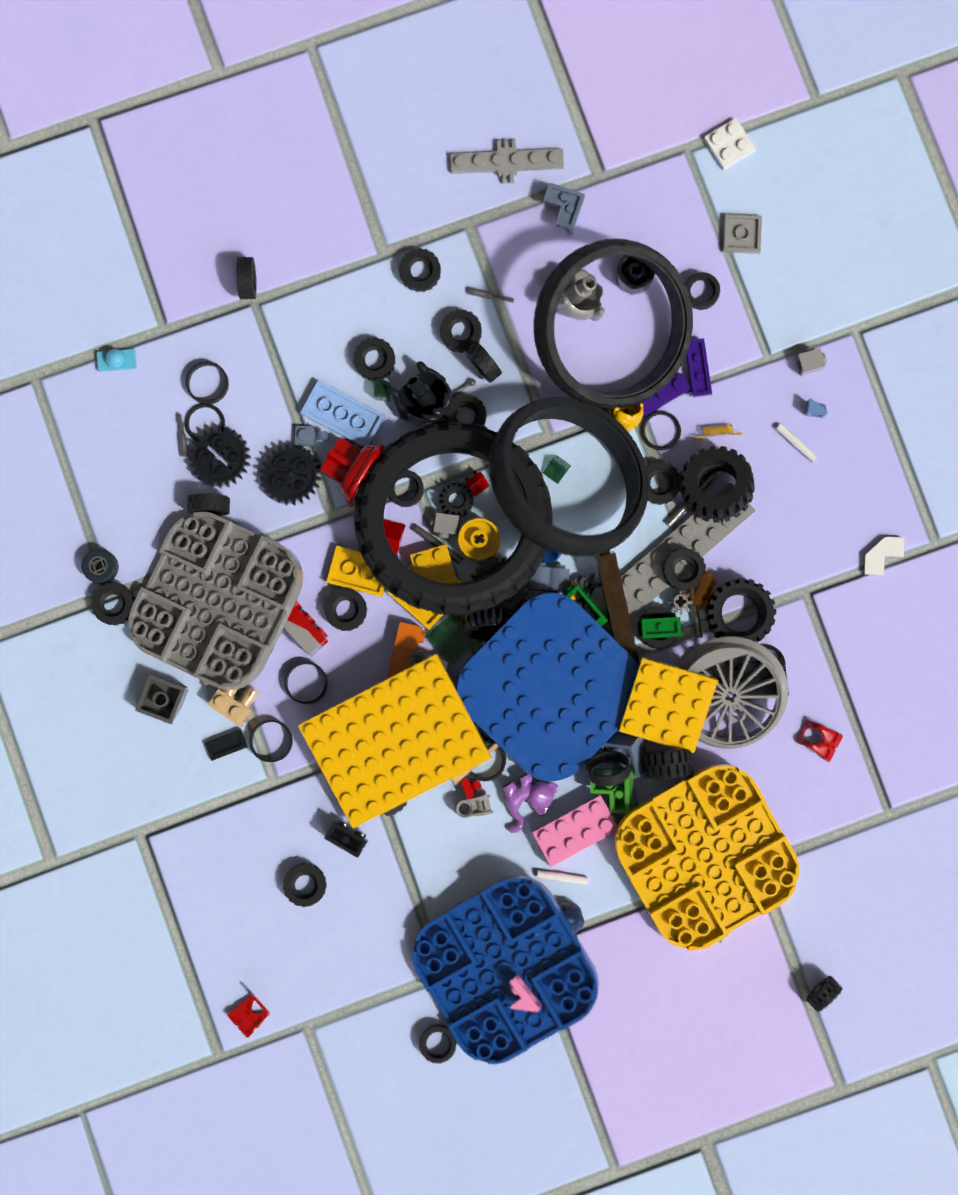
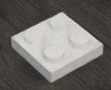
(729, 144)

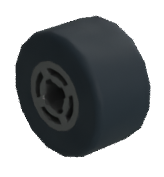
(102, 572)

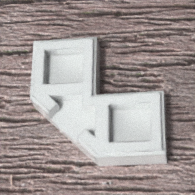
(875, 558)

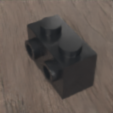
(346, 839)

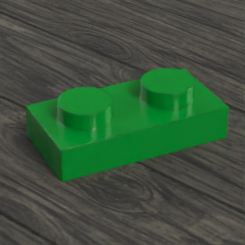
(661, 627)

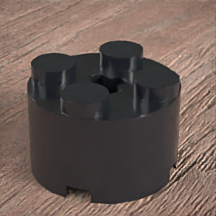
(631, 282)

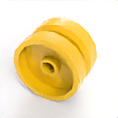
(481, 529)

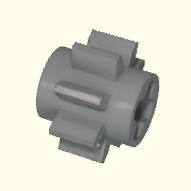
(676, 599)

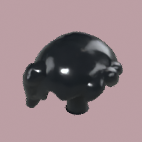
(423, 398)

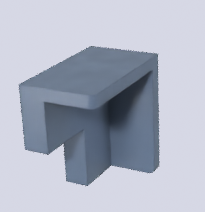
(568, 201)
(631, 746)

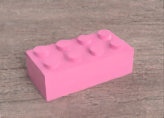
(575, 830)

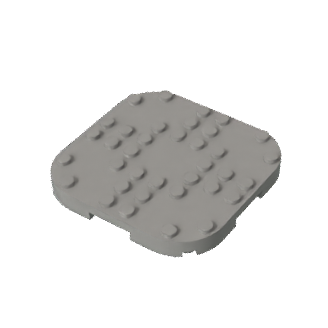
(216, 600)

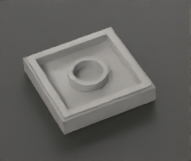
(742, 234)

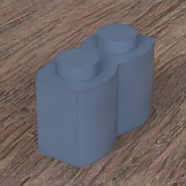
(550, 579)

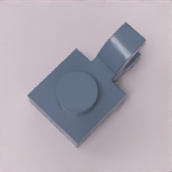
(307, 436)

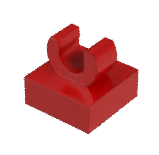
(477, 483)
(470, 787)

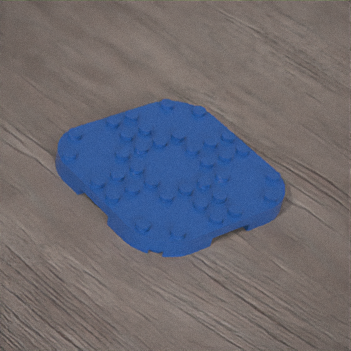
(548, 686)
(487, 941)

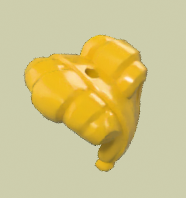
(628, 416)

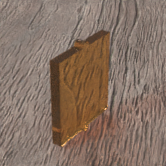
(704, 591)

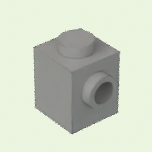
(810, 361)
(445, 525)

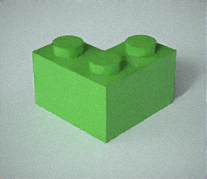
(620, 795)

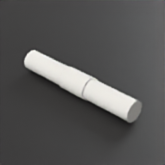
(796, 442)
(562, 877)

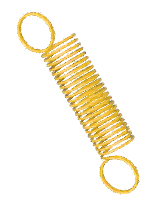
(706, 431)

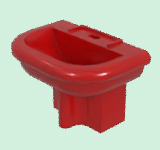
(350, 466)

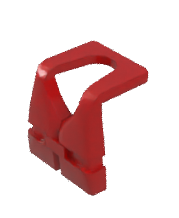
(829, 740)
(245, 1018)

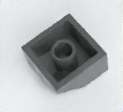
(161, 699)

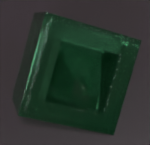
(381, 390)

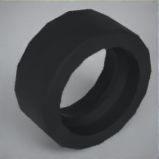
(715, 286)
(418, 496)
(437, 1058)

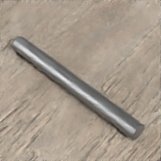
(682, 509)

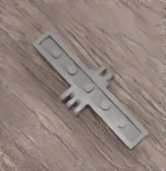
(507, 161)

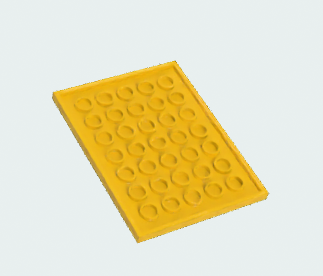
(394, 741)

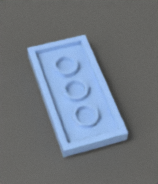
(342, 414)

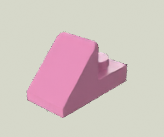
(527, 1000)

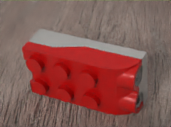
(303, 631)

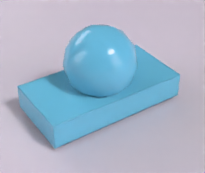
(116, 360)

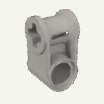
(476, 806)

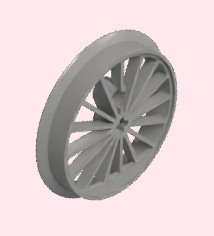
(724, 649)

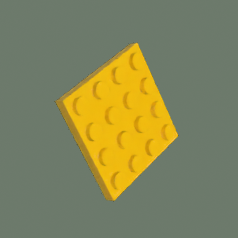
(668, 704)

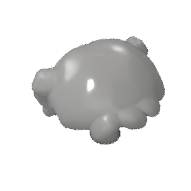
(582, 298)

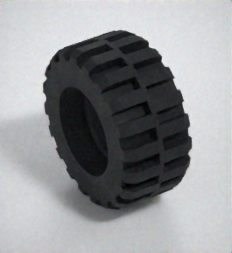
(717, 507)

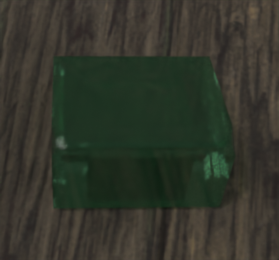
(557, 469)

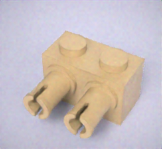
(235, 710)

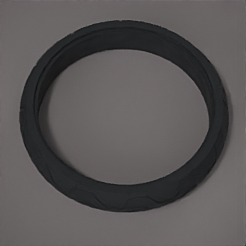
(680, 328)
(612, 436)

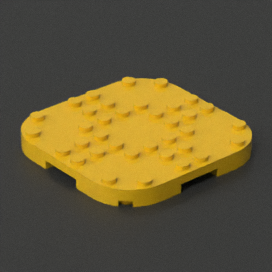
(706, 856)

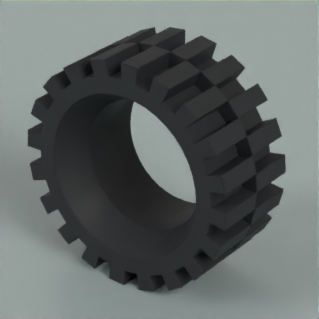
(745, 588)

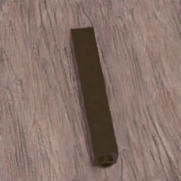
(616, 602)

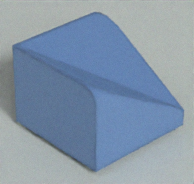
(815, 409)

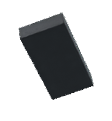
(226, 745)

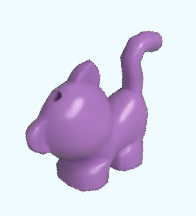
(538, 795)

